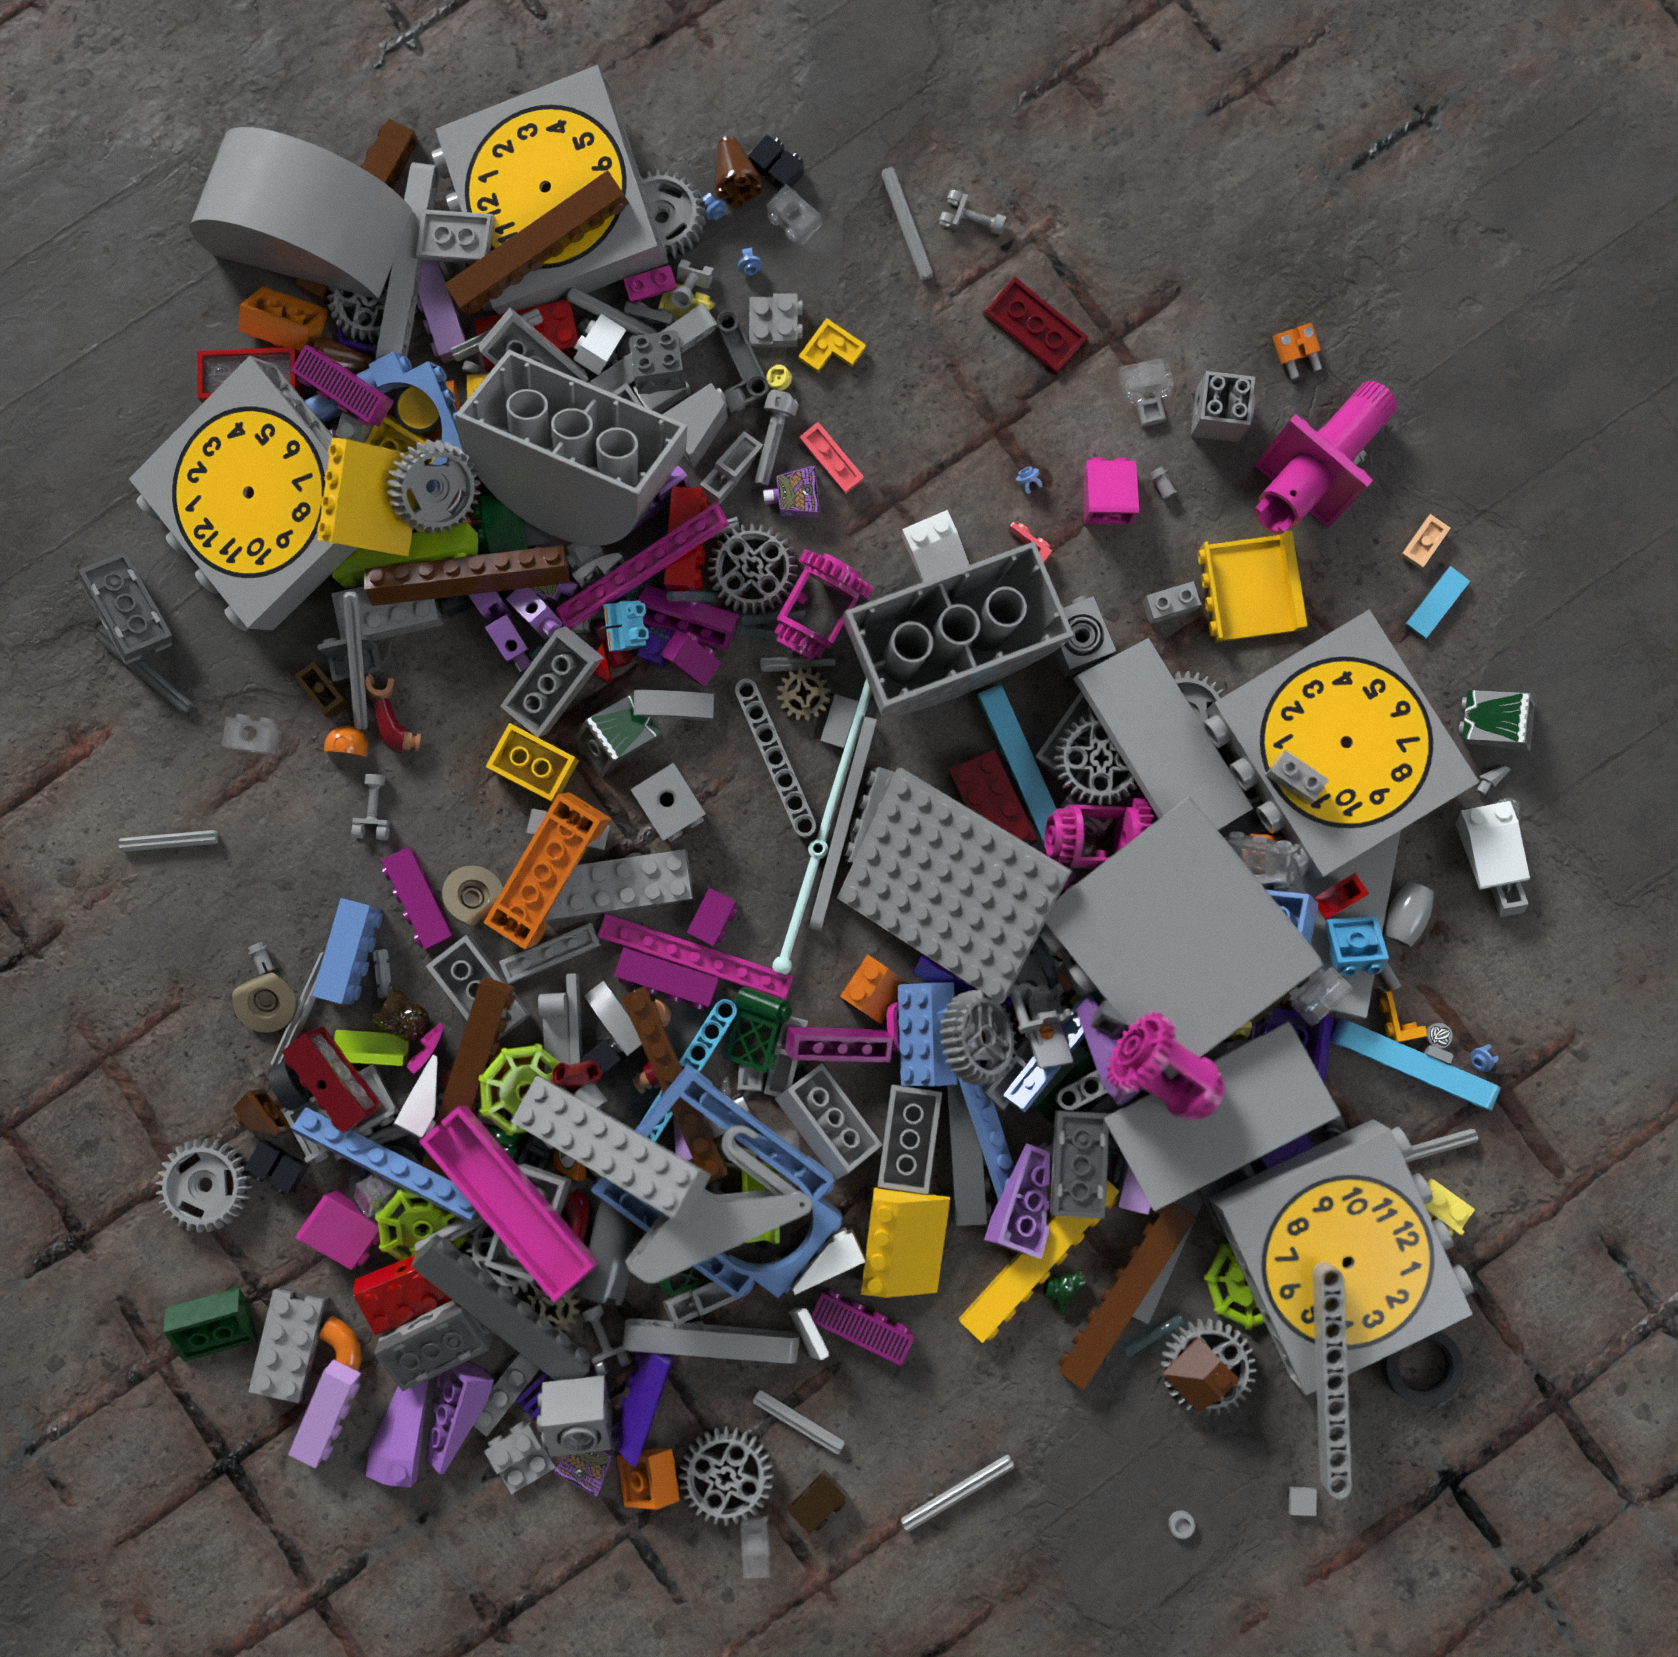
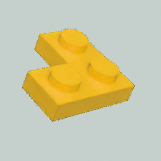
(831, 340)

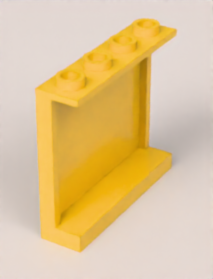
(356, 499)
(1252, 587)

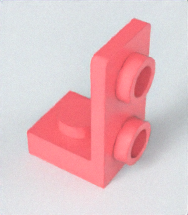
(1023, 534)

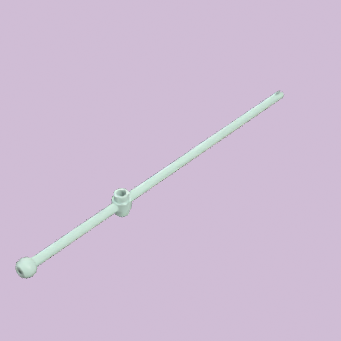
(783, 964)

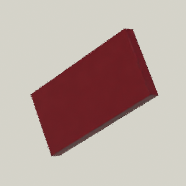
(1035, 325)

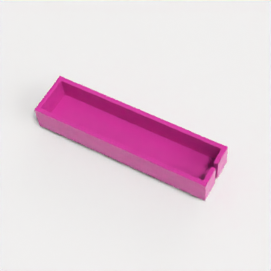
(509, 1202)

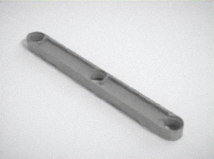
(842, 824)

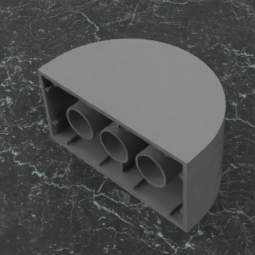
(299, 212)
(567, 450)
(958, 631)

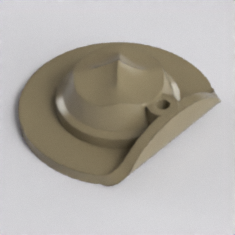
(470, 893)
(264, 1003)

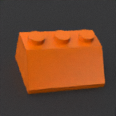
(281, 319)

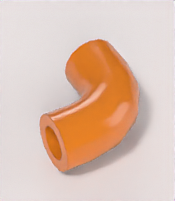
(343, 1341)

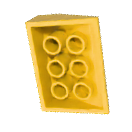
(904, 1243)

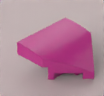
(430, 1041)

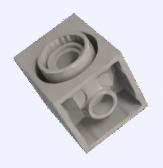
(1223, 406)
(1088, 624)
(669, 819)
(575, 1416)

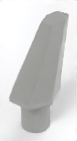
(1492, 778)

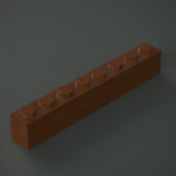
(386, 162)
(537, 243)
(466, 575)
(475, 1052)
(667, 1068)
(1126, 1295)

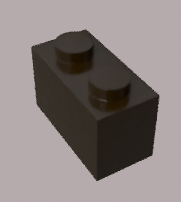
(322, 690)
(817, 1502)

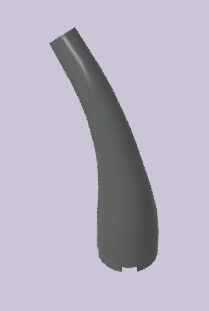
(611, 1245)

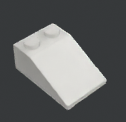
(935, 546)
(1493, 844)
(420, 1105)
(837, 1256)

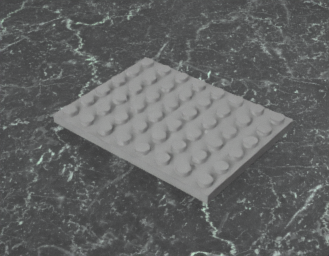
(952, 884)

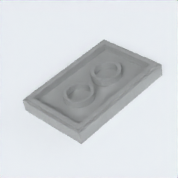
(454, 236)

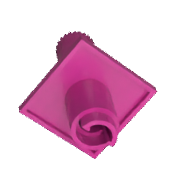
(1316, 469)

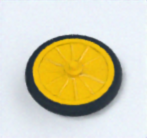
(416, 411)

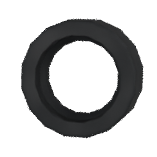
(287, 1086)

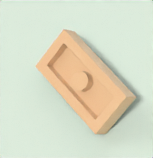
(1425, 541)

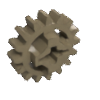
(792, 696)
(558, 1315)

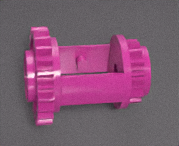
(836, 576)
(1066, 830)
(1144, 1055)

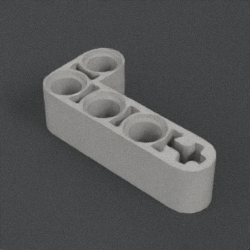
(555, 1026)

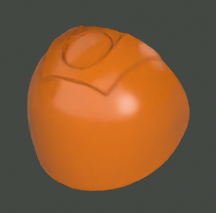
(347, 740)

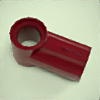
(617, 658)
(576, 1075)

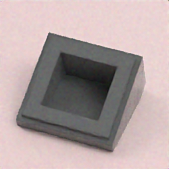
(1108, 1019)

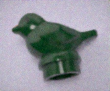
(508, 1143)
(1063, 1288)

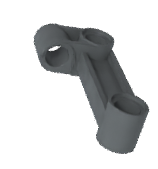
(741, 396)

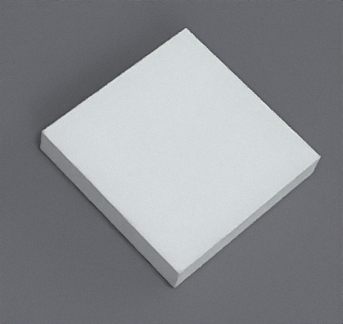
(808, 1333)

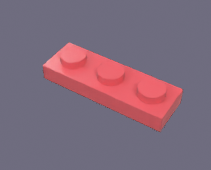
(831, 458)

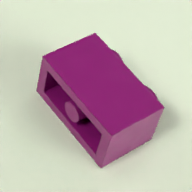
(691, 658)
(712, 918)

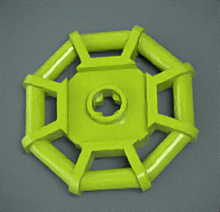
(510, 1083)
(408, 1220)
(1235, 1287)

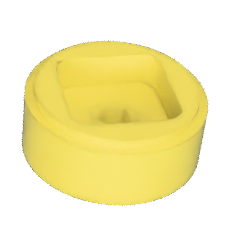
(779, 377)

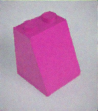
(1110, 491)
(340, 1231)

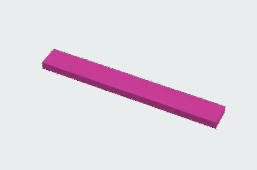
(642, 566)
(695, 956)

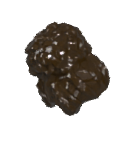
(401, 1017)

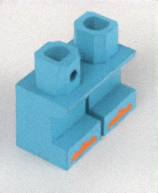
(629, 616)

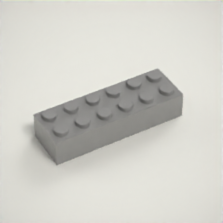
(625, 885)

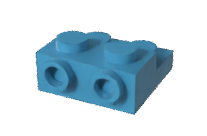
(1356, 945)

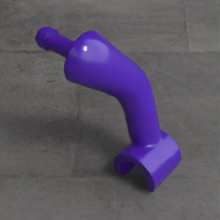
(357, 345)

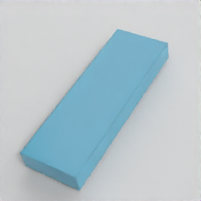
(1437, 603)

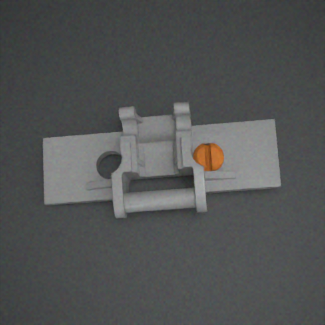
(1046, 1012)

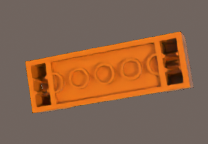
(545, 869)

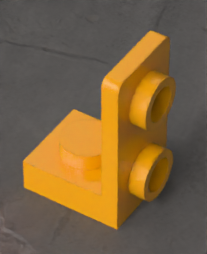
(1392, 1027)

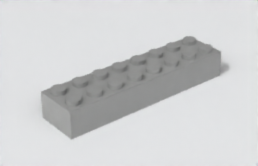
(611, 1149)

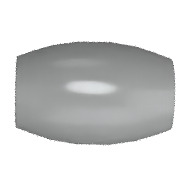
(1408, 914)

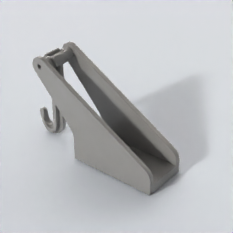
(718, 1220)

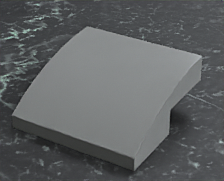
(597, 569)

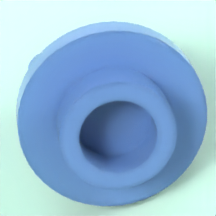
(715, 209)
(749, 264)
(1027, 476)
(1482, 1058)

